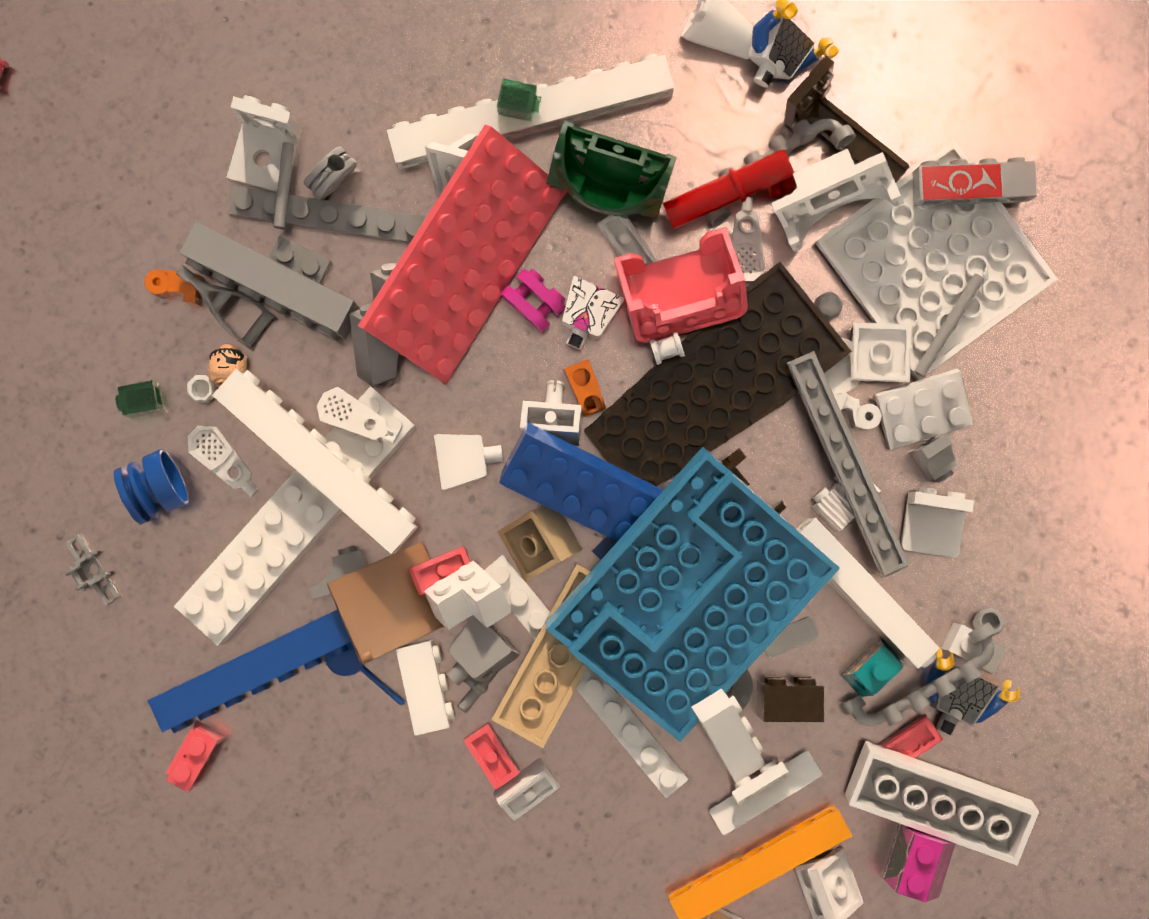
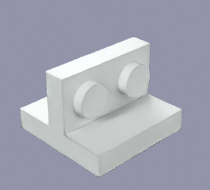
(446, 159)
(830, 886)

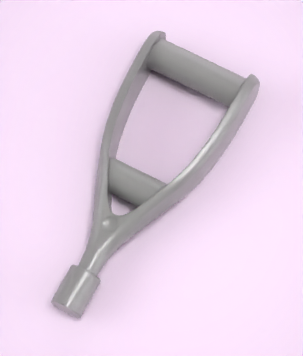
(220, 299)

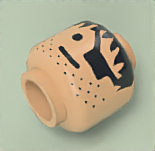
(223, 363)

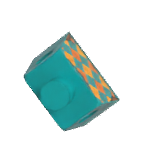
(873, 669)

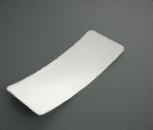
(793, 636)

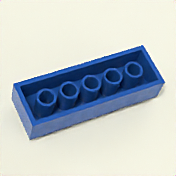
(576, 483)

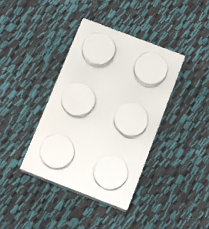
(923, 409)

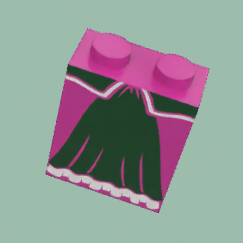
(918, 864)

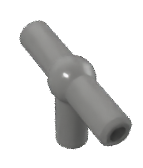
(477, 689)

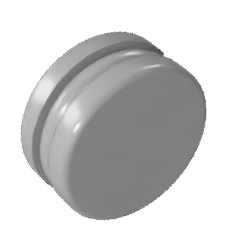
(330, 173)

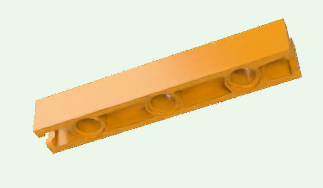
(760, 865)

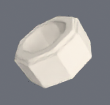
(201, 389)

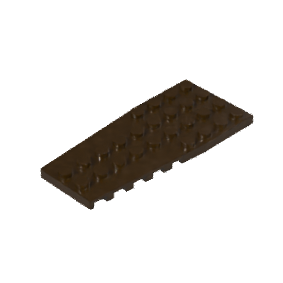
(721, 385)

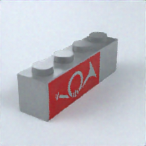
(974, 182)

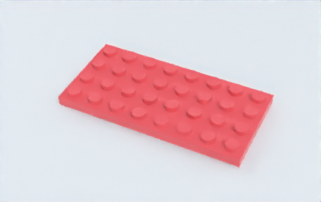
(463, 255)

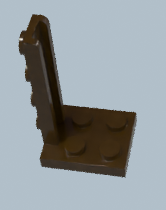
(810, 104)

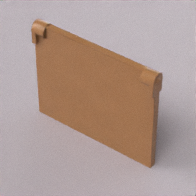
(383, 604)

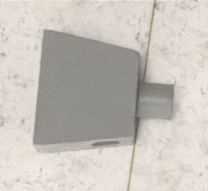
(479, 652)

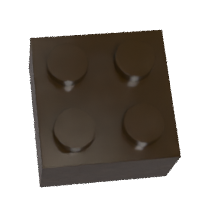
(790, 700)

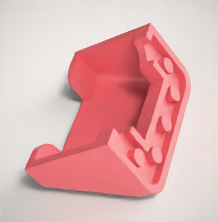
(684, 289)

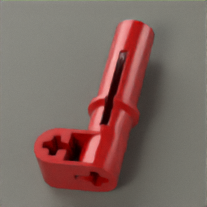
(768, 172)

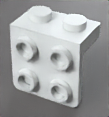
(934, 522)

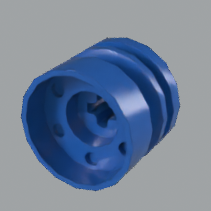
(148, 488)

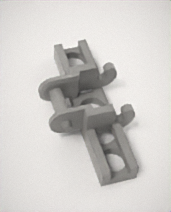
(93, 579)

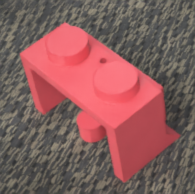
(193, 756)

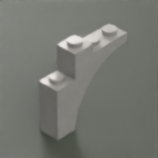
(373, 358)

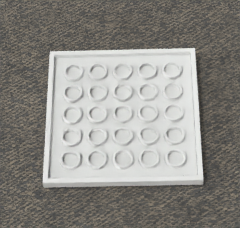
(918, 259)

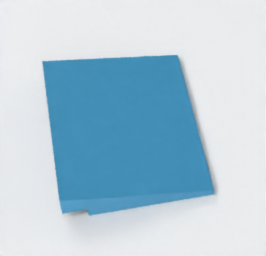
(690, 594)

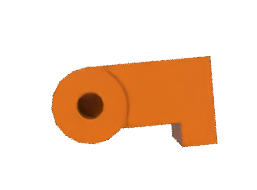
(166, 283)
(585, 387)

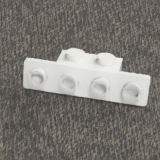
(764, 791)

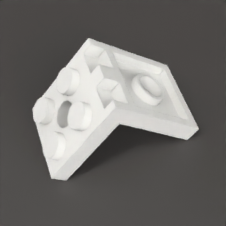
(261, 131)

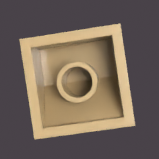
(539, 541)

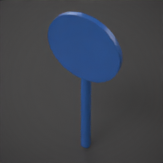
(348, 664)

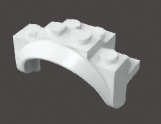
(830, 186)

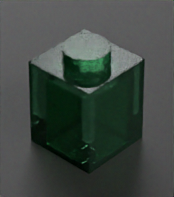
(518, 100)
(139, 399)

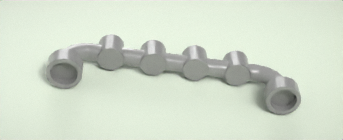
(804, 134)
(941, 685)

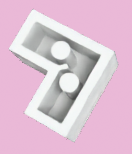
(467, 594)

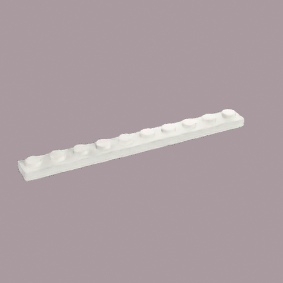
(594, 690)

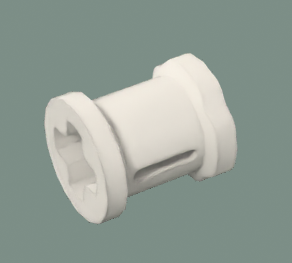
(667, 348)

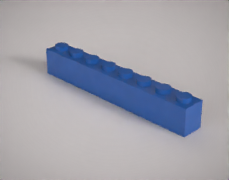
(250, 672)

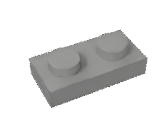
(300, 259)

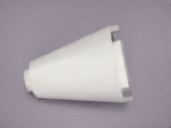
(719, 27)

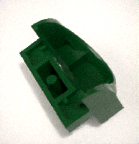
(609, 173)

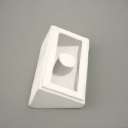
(526, 790)

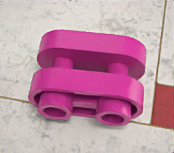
(531, 282)

